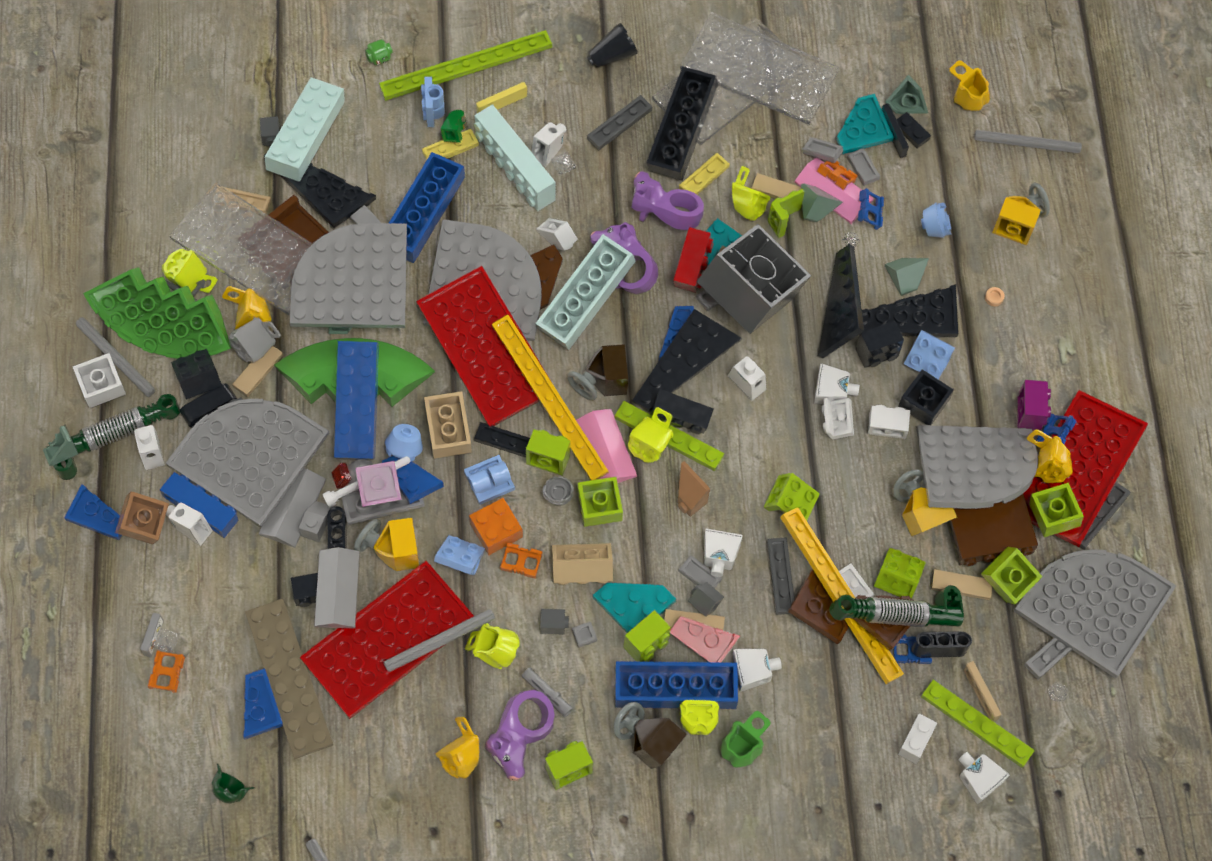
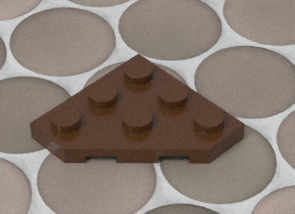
(548, 265)
(813, 608)
(885, 633)

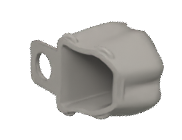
(253, 339)

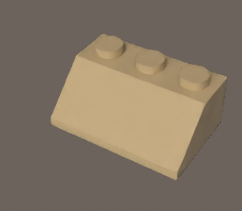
(582, 563)

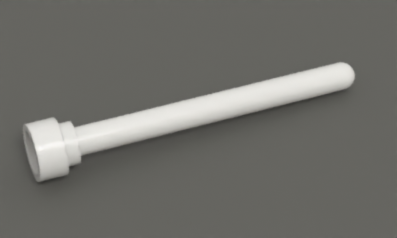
(333, 497)

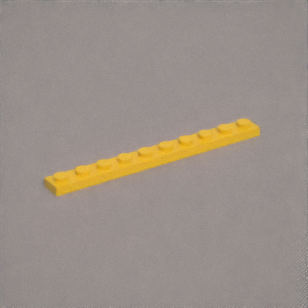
(550, 398)
(836, 587)

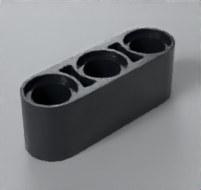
(206, 404)
(335, 527)
(949, 648)

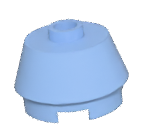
(936, 220)
(404, 441)

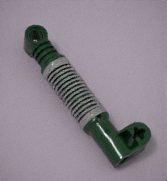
(92, 437)
(945, 612)

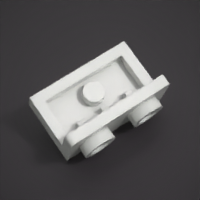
(838, 418)

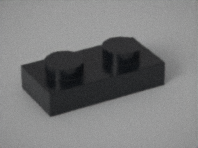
(913, 130)

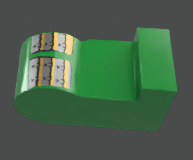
(453, 125)

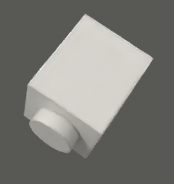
(557, 233)

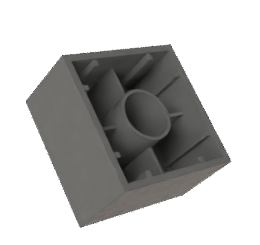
(753, 278)

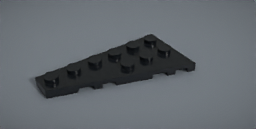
(330, 194)
(843, 310)
(928, 312)
(689, 353)

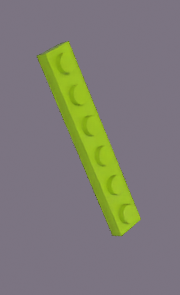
(680, 442)
(977, 723)

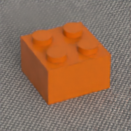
(496, 526)

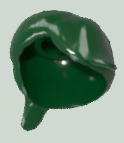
(225, 782)

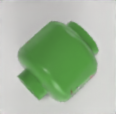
(378, 52)

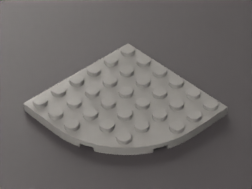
(509, 266)
(352, 279)
(249, 454)
(975, 465)
(1097, 605)

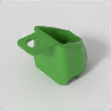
(743, 741)

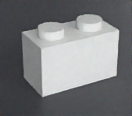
(888, 421)
(917, 738)

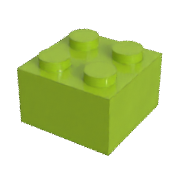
(548, 452)
(600, 501)
(1056, 510)
(1011, 575)
(647, 637)
(568, 764)

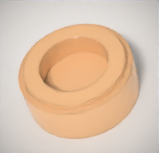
(994, 296)

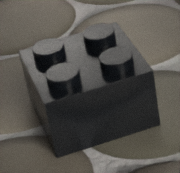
(879, 344)
(196, 373)
(926, 397)

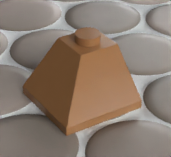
(692, 491)

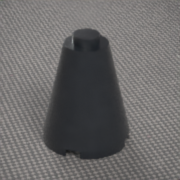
(612, 47)

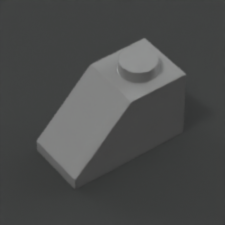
(314, 521)

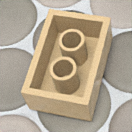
(448, 425)

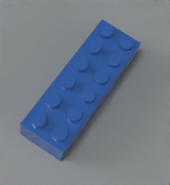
(427, 201)
(356, 400)
(674, 682)

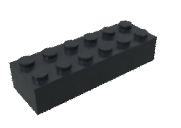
(682, 123)

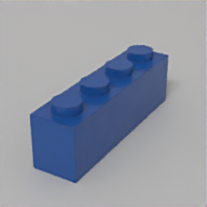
(219, 517)

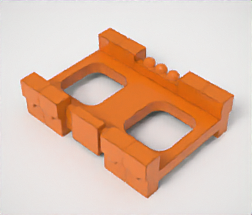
(835, 175)
(523, 555)
(173, 672)

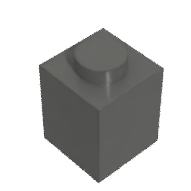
(269, 129)
(705, 598)
(554, 621)

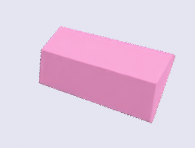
(849, 196)
(607, 441)

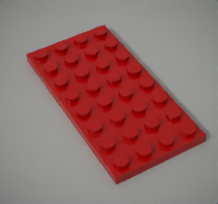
(462, 322)
(1098, 453)
(408, 613)

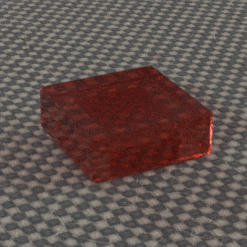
(341, 475)

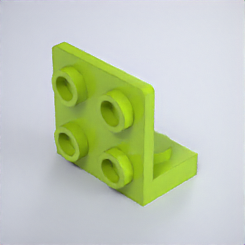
(782, 208)
(791, 493)
(900, 573)

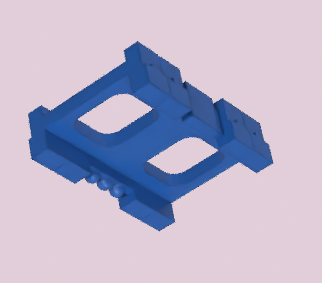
(866, 206)
(1062, 431)
(910, 657)

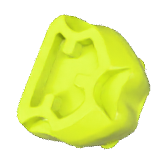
(747, 201)
(186, 269)
(651, 437)
(494, 645)
(699, 716)

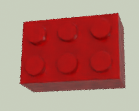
(693, 259)

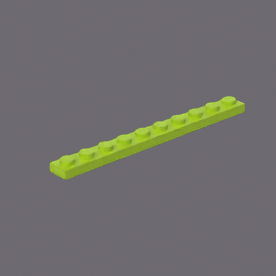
(466, 64)

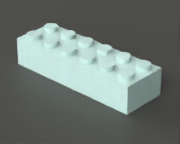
(304, 129)
(515, 158)
(585, 292)

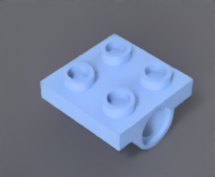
(432, 102)
(929, 354)
(489, 479)
(460, 555)

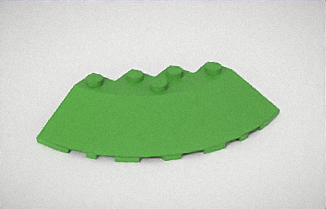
(157, 318)
(315, 370)

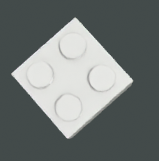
(99, 380)

